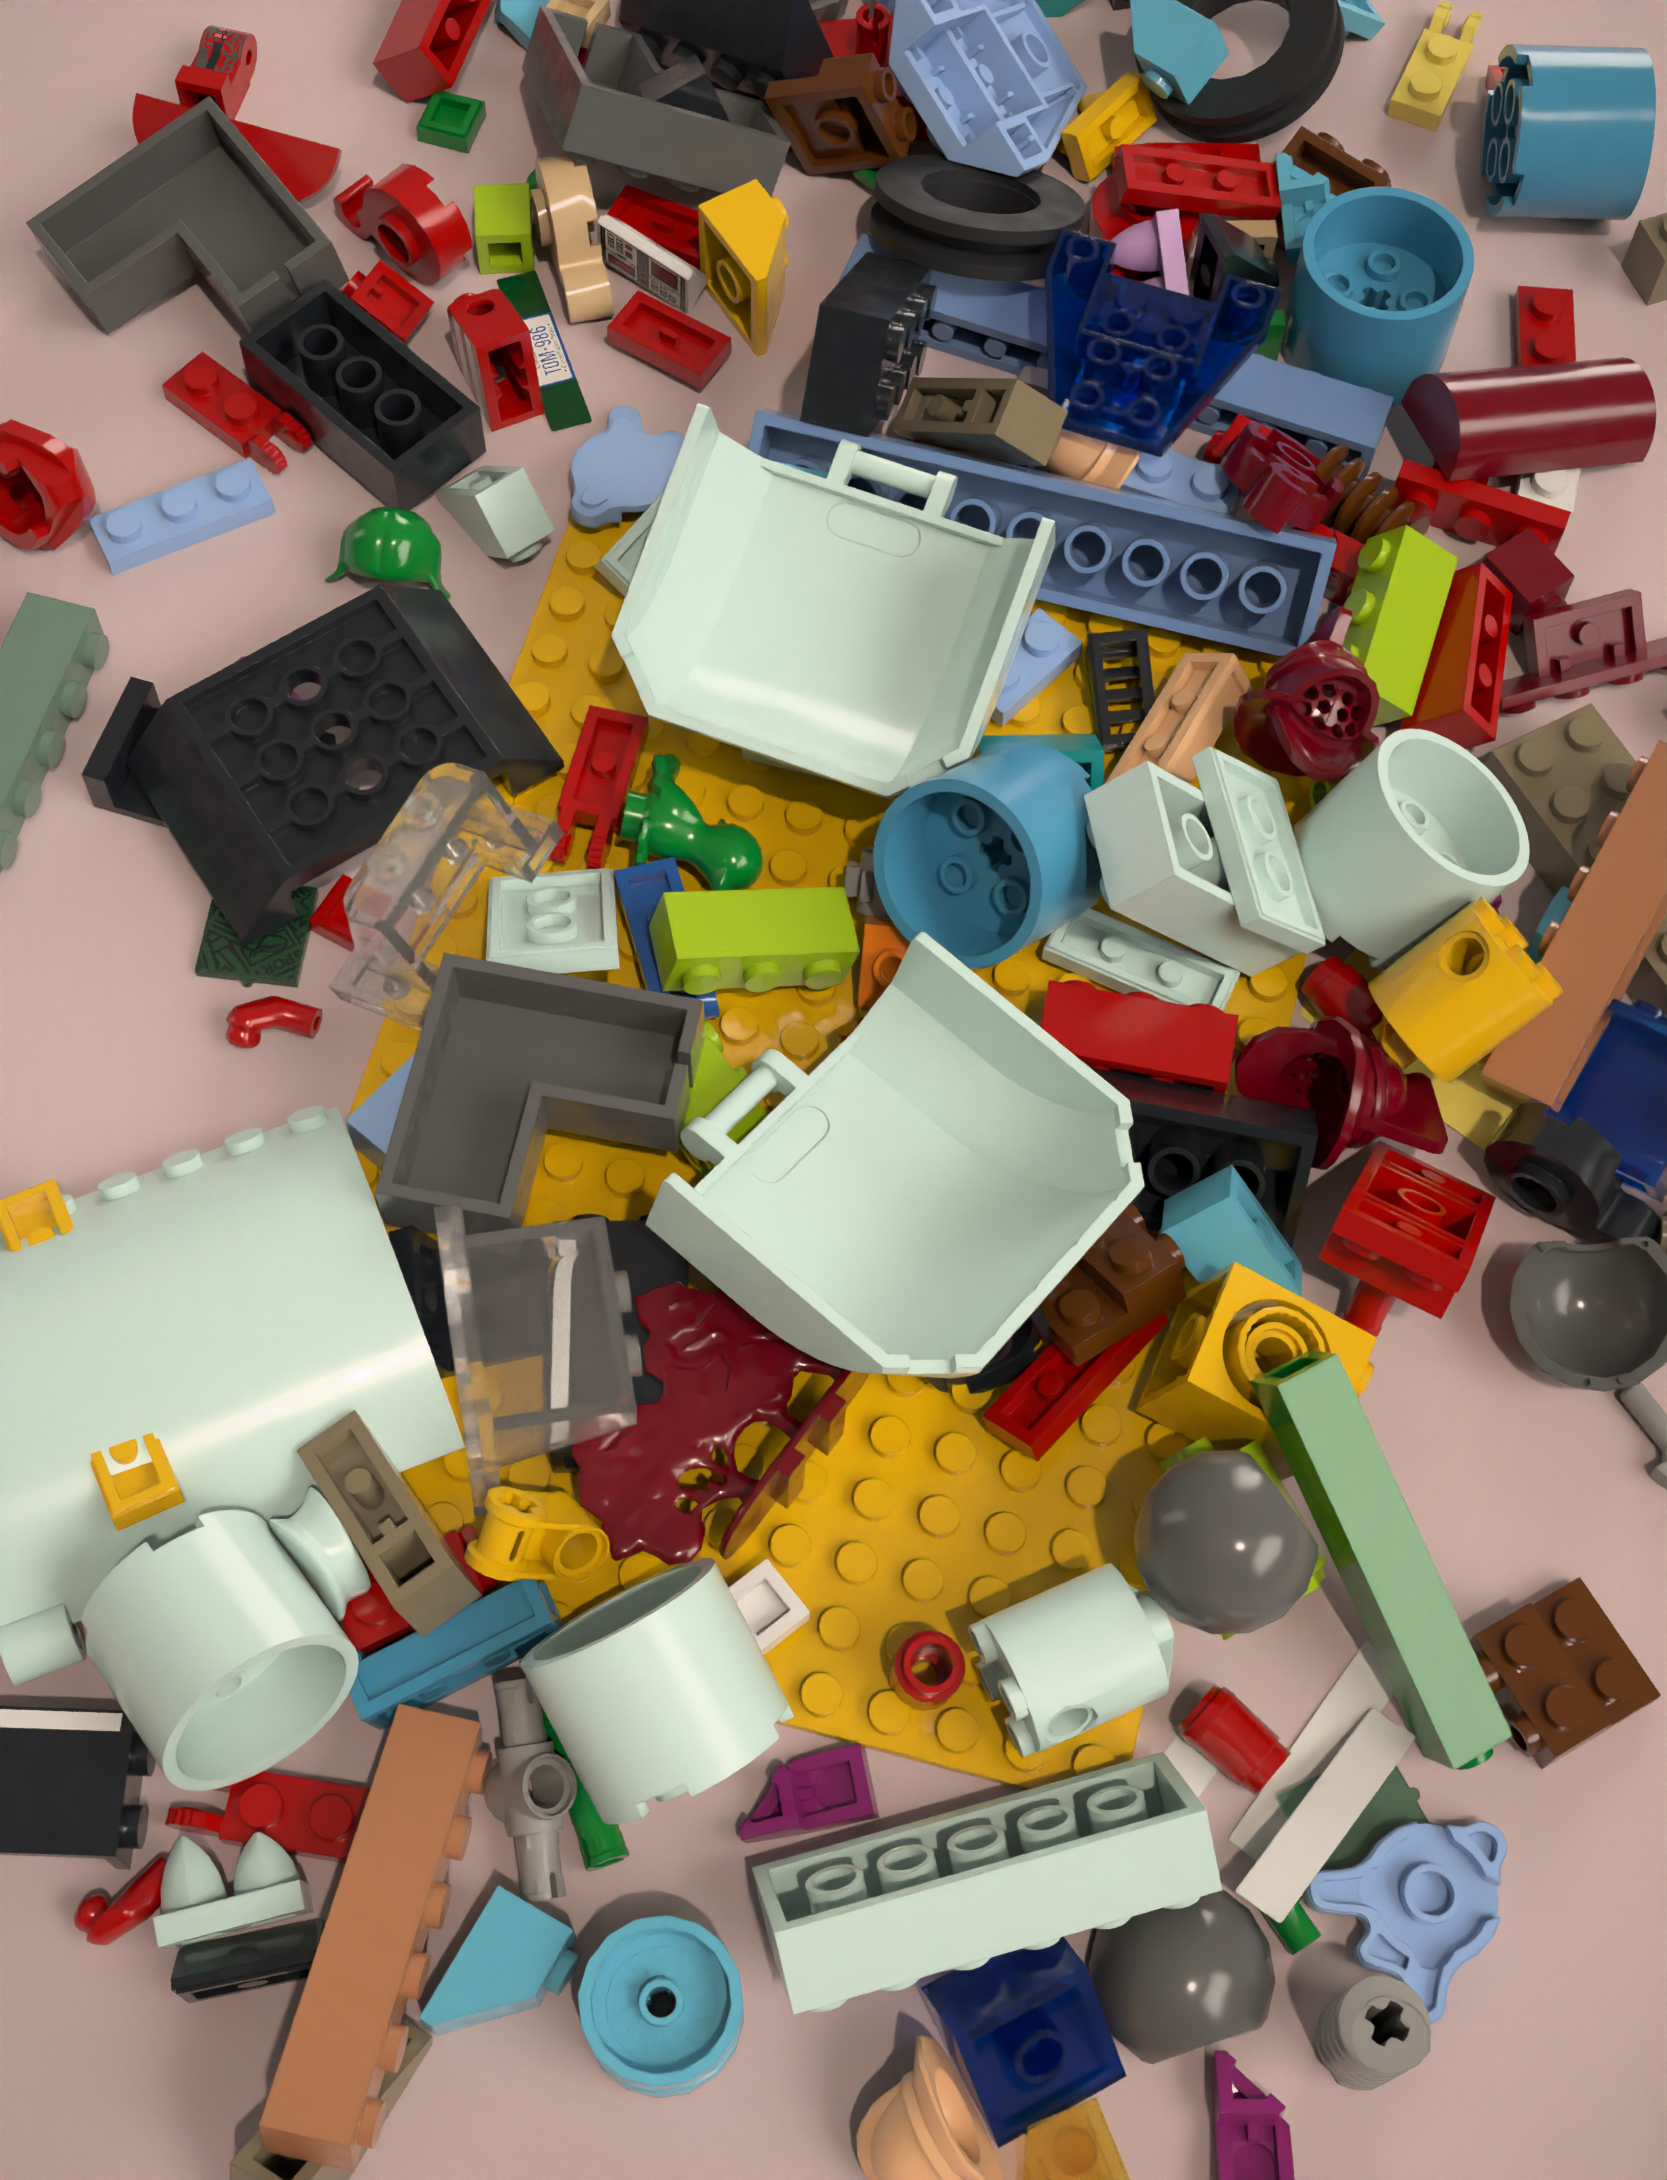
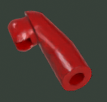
(270, 1012)
(108, 1921)

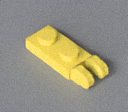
(1434, 70)

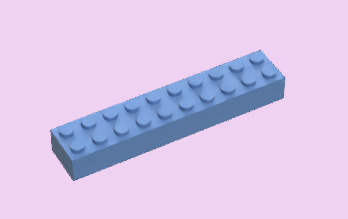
(1112, 546)

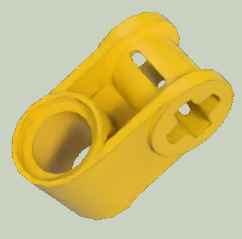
(536, 1538)

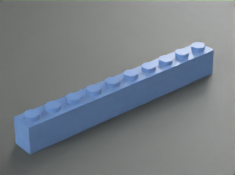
(1006, 330)

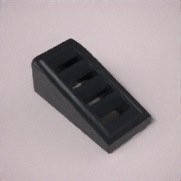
(1118, 646)

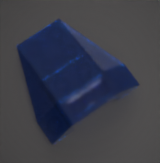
(1140, 357)

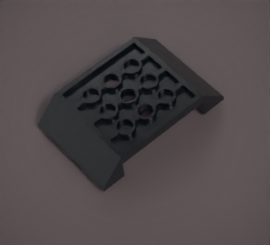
(273, 806)

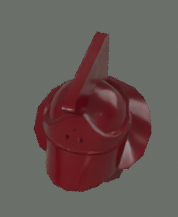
(1311, 709)
(1348, 1083)

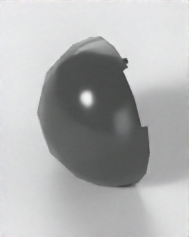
(1593, 1311)
(1222, 1544)
(1183, 1977)

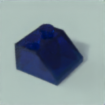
(1025, 2036)

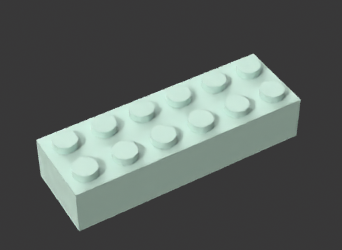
(985, 1881)

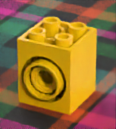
(1230, 1335)

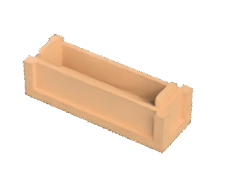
(1187, 714)

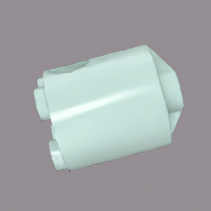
(1074, 1657)

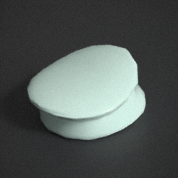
(323, 1553)

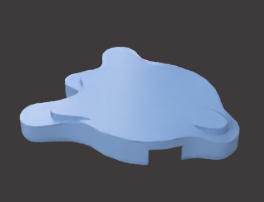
(621, 469)
(1422, 1902)

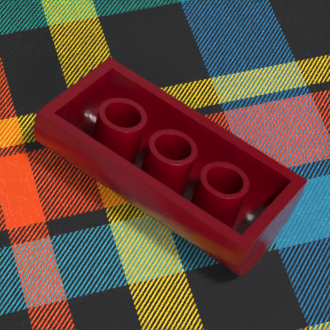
(1534, 417)

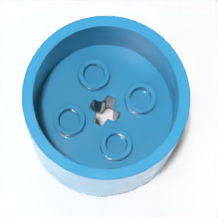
(1568, 132)
(1377, 289)
(989, 853)

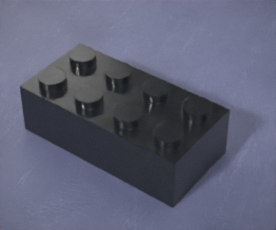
(868, 344)
(364, 396)

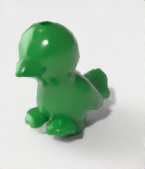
(671, 826)

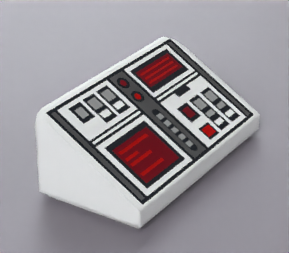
(649, 263)

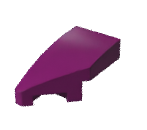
(815, 1796)
(1247, 2127)

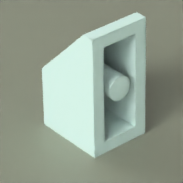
(498, 511)

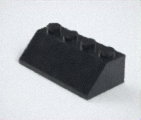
(736, 40)
(1195, 1132)

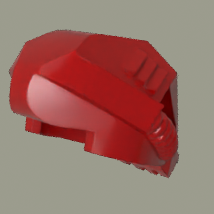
(47, 481)

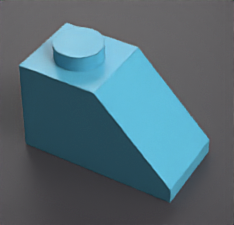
(1175, 47)
(1225, 1224)
(503, 1966)

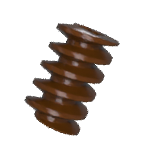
(1359, 509)

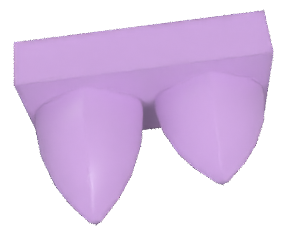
(1155, 247)

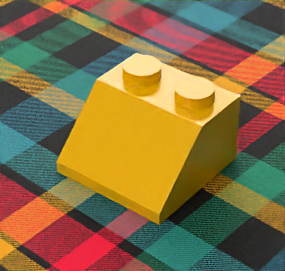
(745, 259)

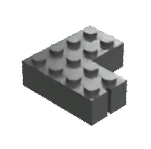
(604, 117)
(181, 207)
(522, 1055)

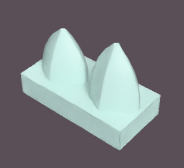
(197, 1903)

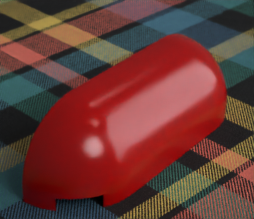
(297, 162)

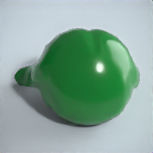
(391, 547)

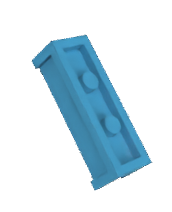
(455, 1654)

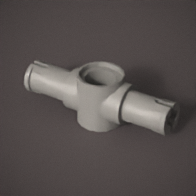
(507, 1797)

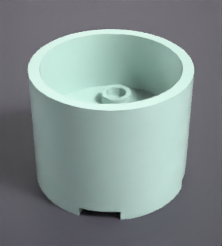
(1409, 844)
(218, 1650)
(657, 1690)

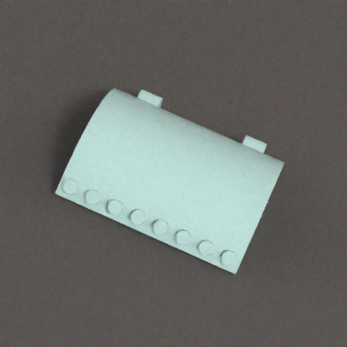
(226, 1314)

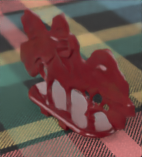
(717, 1380)

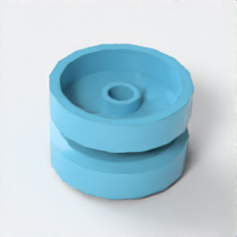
(615, 2004)

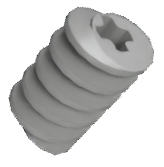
(1373, 2033)

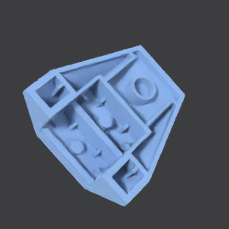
(985, 79)

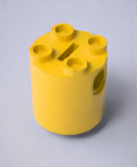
(1460, 993)

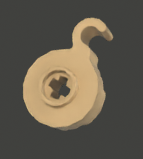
(564, 221)

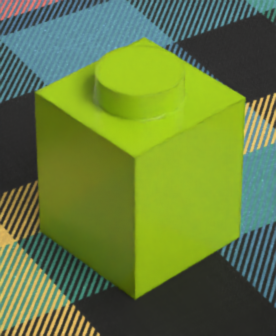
(504, 228)

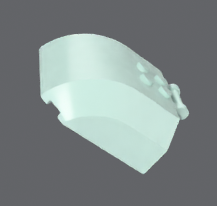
(824, 613)
(909, 1183)

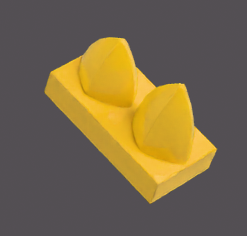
(1106, 122)

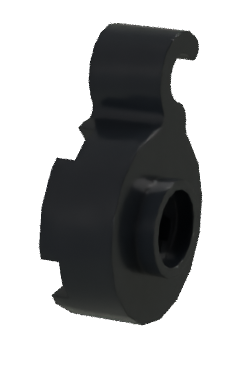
(1566, 1176)

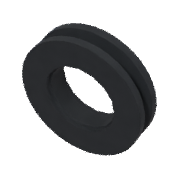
(1272, 94)
(971, 217)

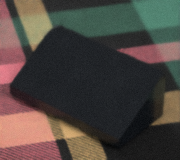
(246, 1961)

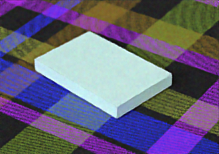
(1258, 851)
(555, 922)

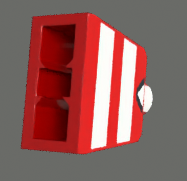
(492, 333)

